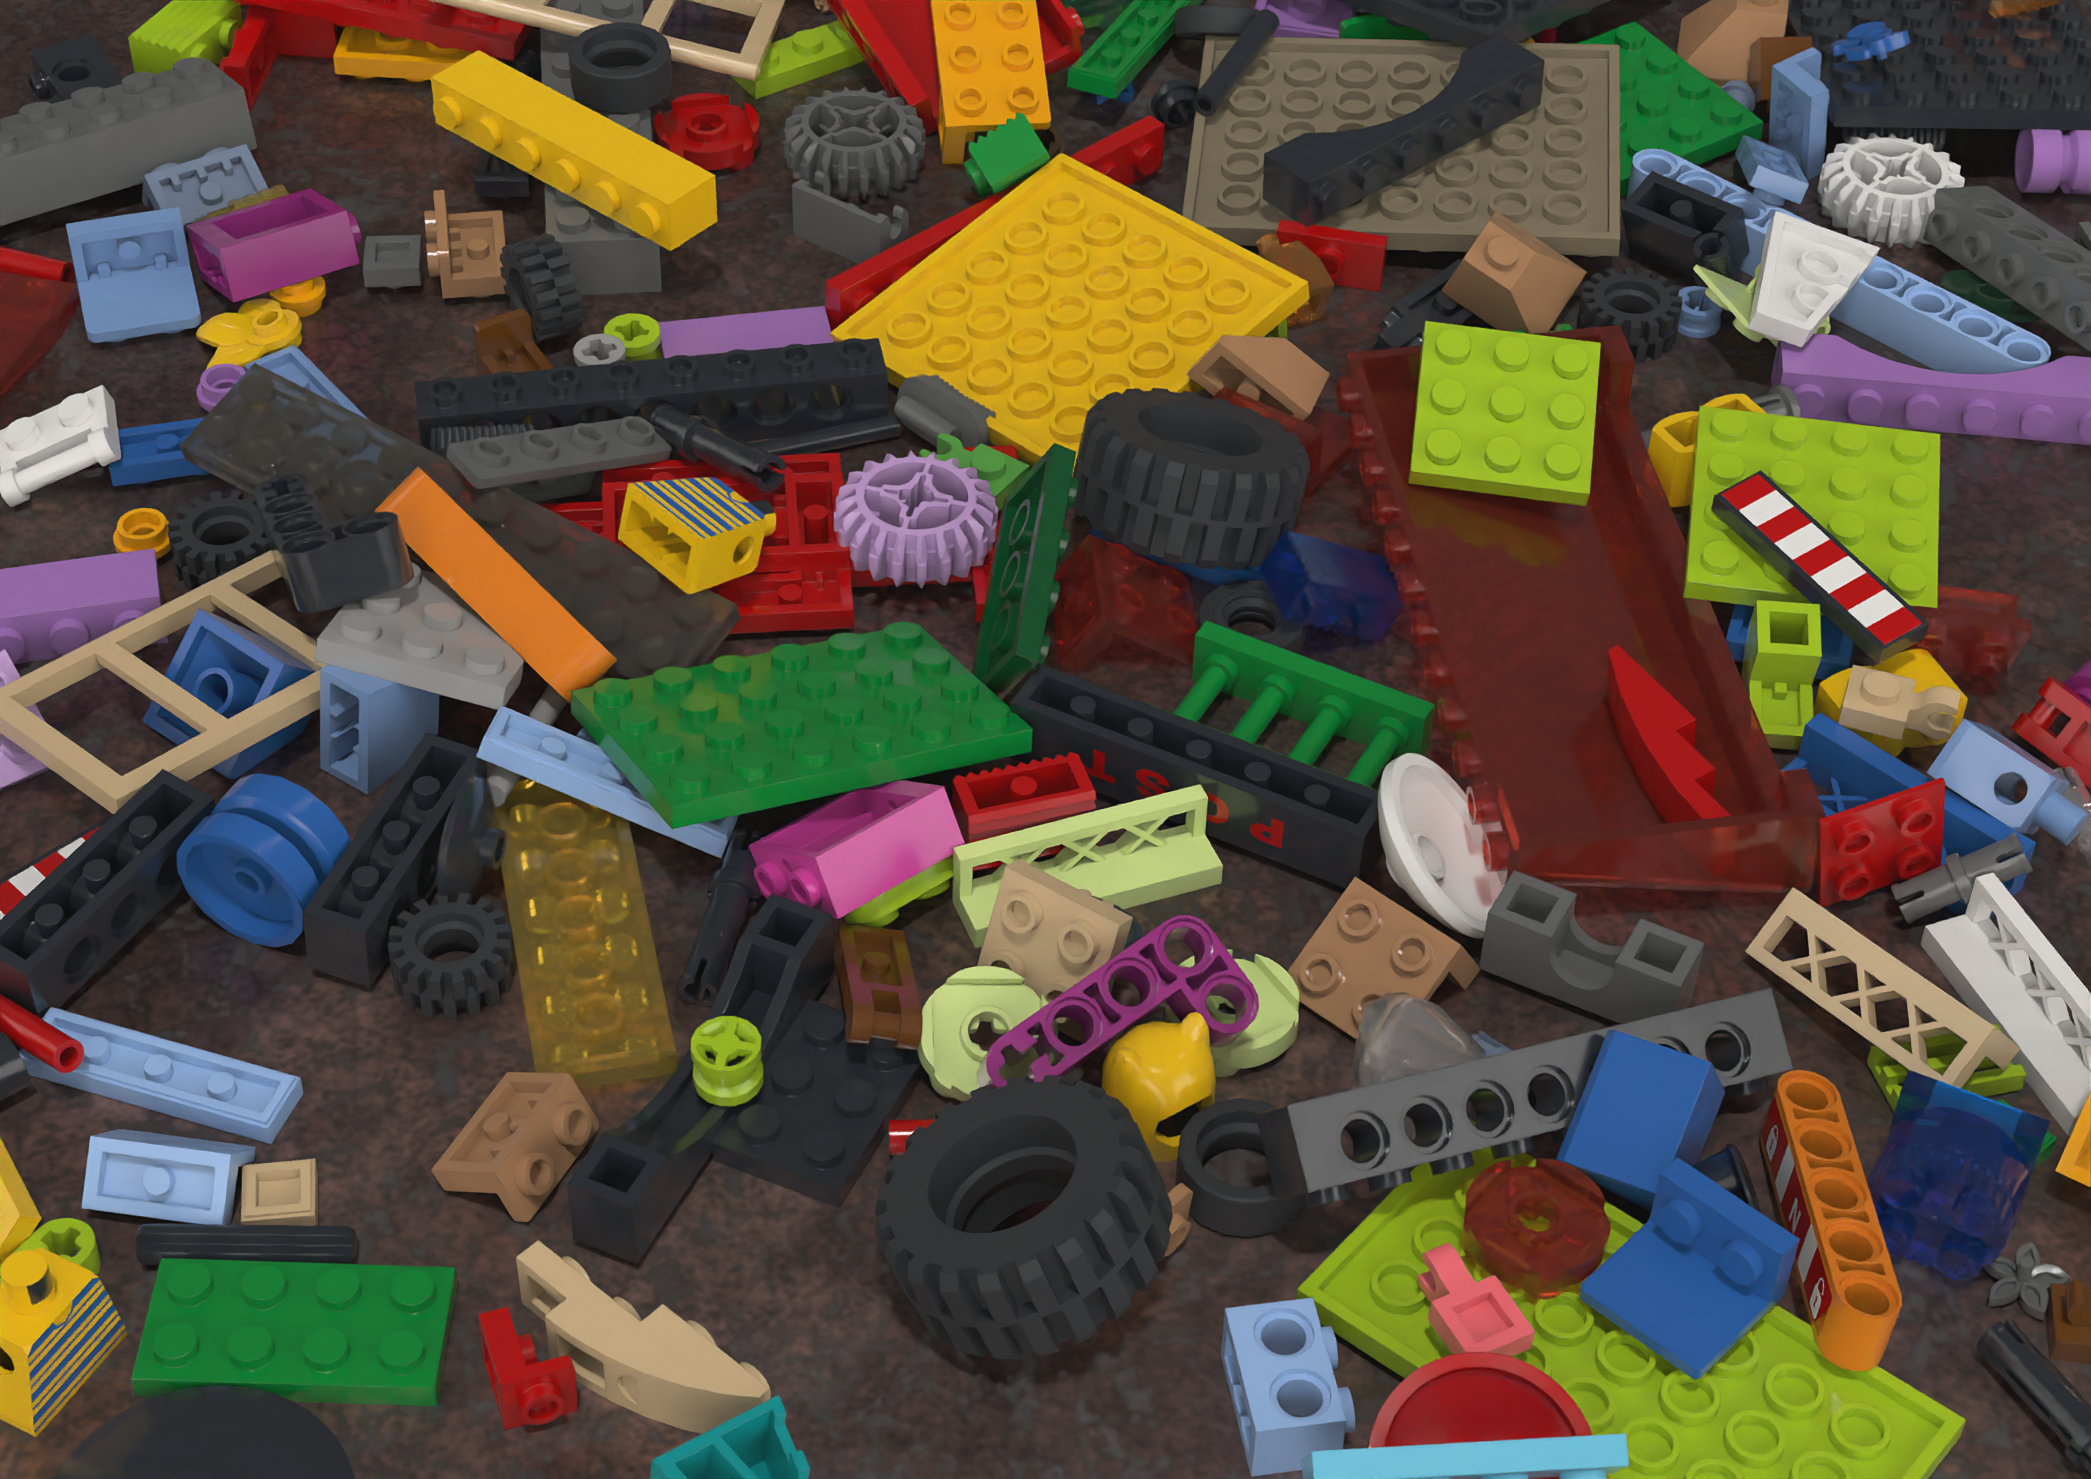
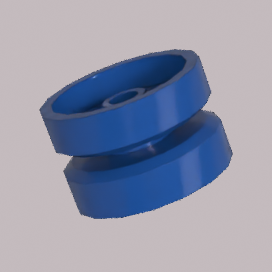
(261, 858)

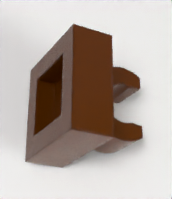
(2069, 1322)

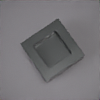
(393, 261)

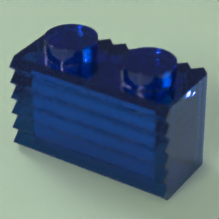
(1332, 586)

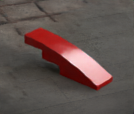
(1660, 742)

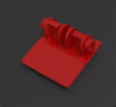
(1880, 843)

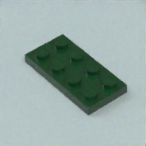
(1022, 573)

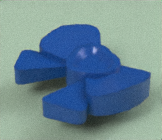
(1870, 40)

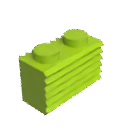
(183, 32)

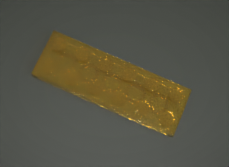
(582, 940)

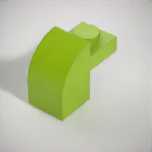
(1781, 667)

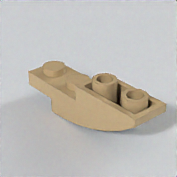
(648, 1366)

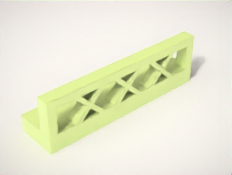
(1129, 873)

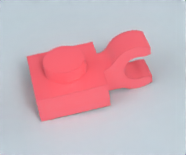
(1471, 1313)

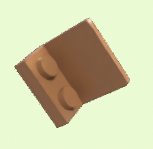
(1373, 950)

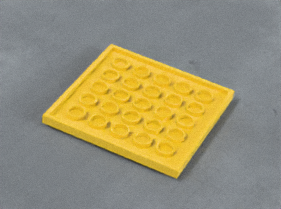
(1070, 299)

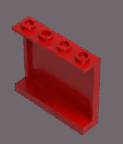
(901, 49)

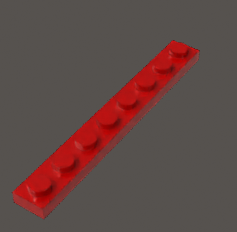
(1121, 156)

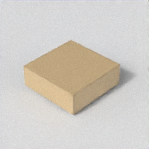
(280, 1193)

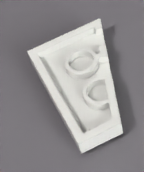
(1804, 277)

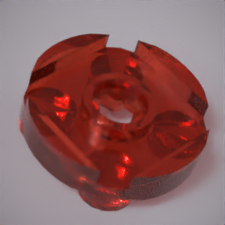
(1530, 1258)

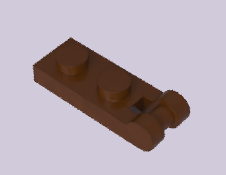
(877, 986)

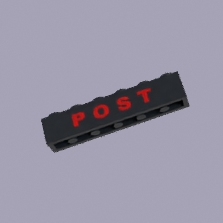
(1252, 793)

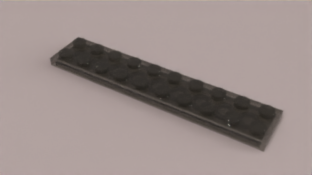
(353, 465)

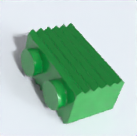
(1005, 156)

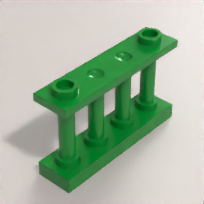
(1309, 692)

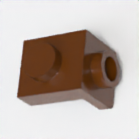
(507, 344)

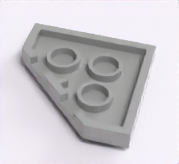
(424, 641)

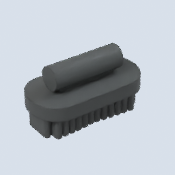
(935, 407)

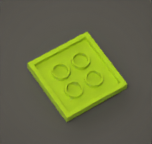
(1505, 413)

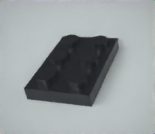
(819, 1108)

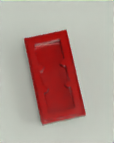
(1348, 256)

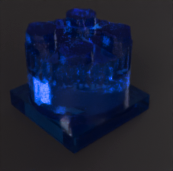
(1953, 1175)

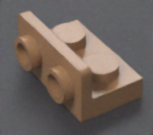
(520, 1141)

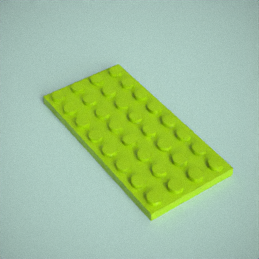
(1755, 1414)

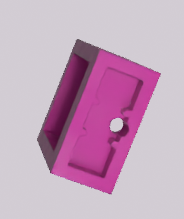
(857, 846)

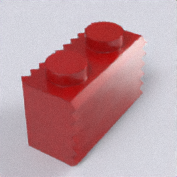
(1021, 799)

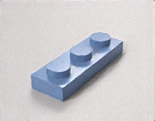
(1771, 172)

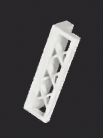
(1997, 983)

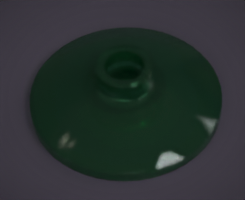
(1986, 296)

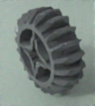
(855, 140)

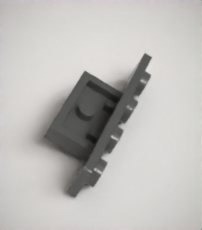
(557, 460)

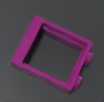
(274, 244)

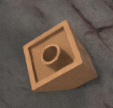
(1720, 35)
(1513, 279)

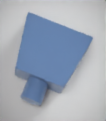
(370, 725)
(1986, 771)

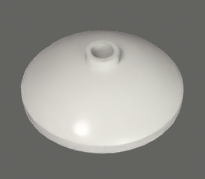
(1434, 845)

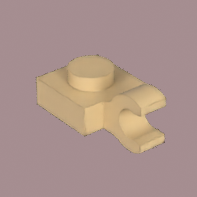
(1888, 705)

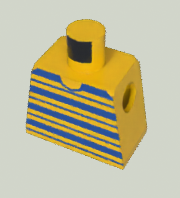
(695, 530)
(52, 1335)

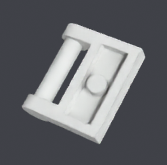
(57, 443)

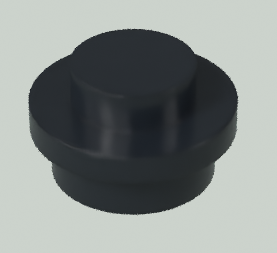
(1174, 103)

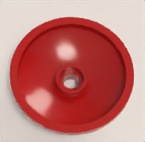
(1476, 1401)

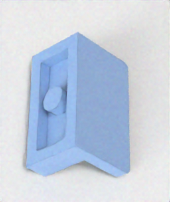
(163, 1176)

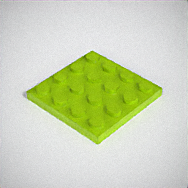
(1858, 481)

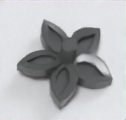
(2025, 1280)

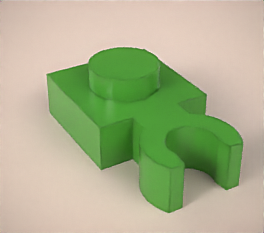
(991, 465)

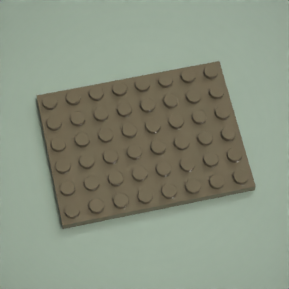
(1542, 170)

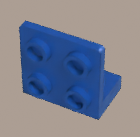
(1694, 1272)

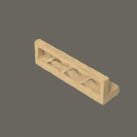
(1898, 981)

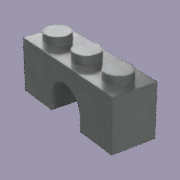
(1540, 945)

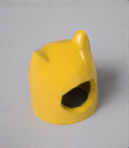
(1159, 1072)

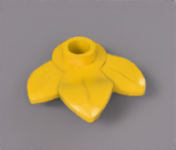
(252, 333)

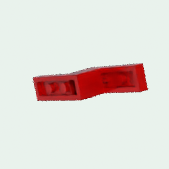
(274, 33)

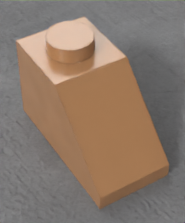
(1264, 370)

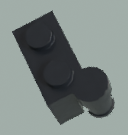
(1685, 228)

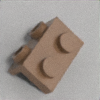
(465, 250)

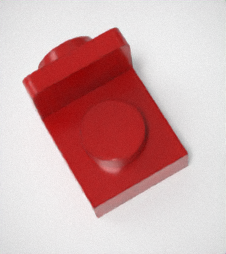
(520, 1384)

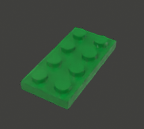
(299, 1330)

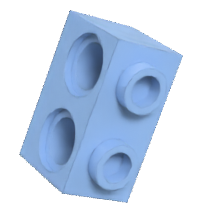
(1283, 1367)

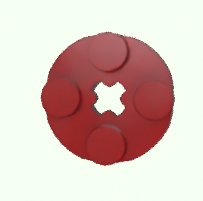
(709, 131)

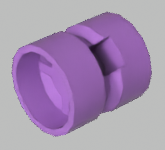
(2053, 159)

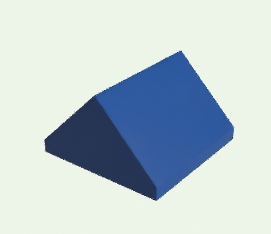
(1640, 1115)

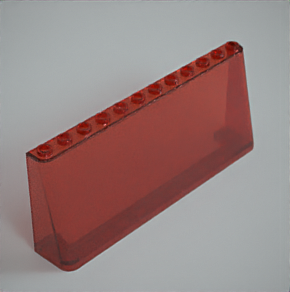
(1517, 642)

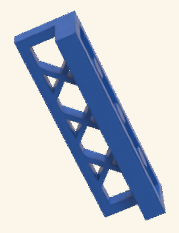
(1861, 772)

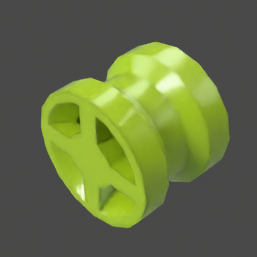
(638, 333)
(724, 1042)

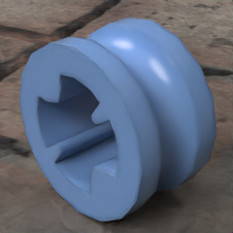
(1698, 314)

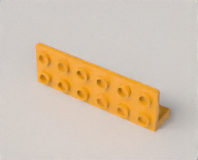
(987, 69)

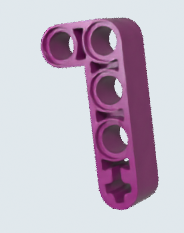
(1105, 1019)

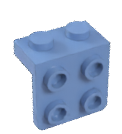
(134, 275)

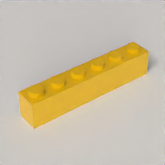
(575, 150)

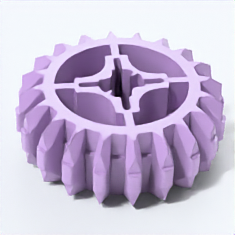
(916, 519)

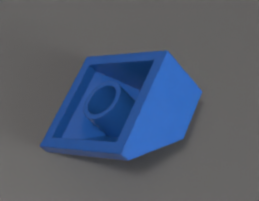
(229, 673)

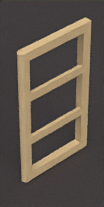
(742, 65)
(219, 736)

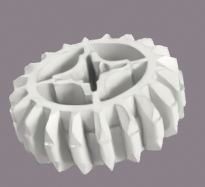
(1884, 187)

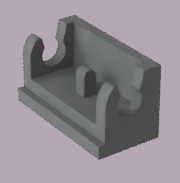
(841, 225)

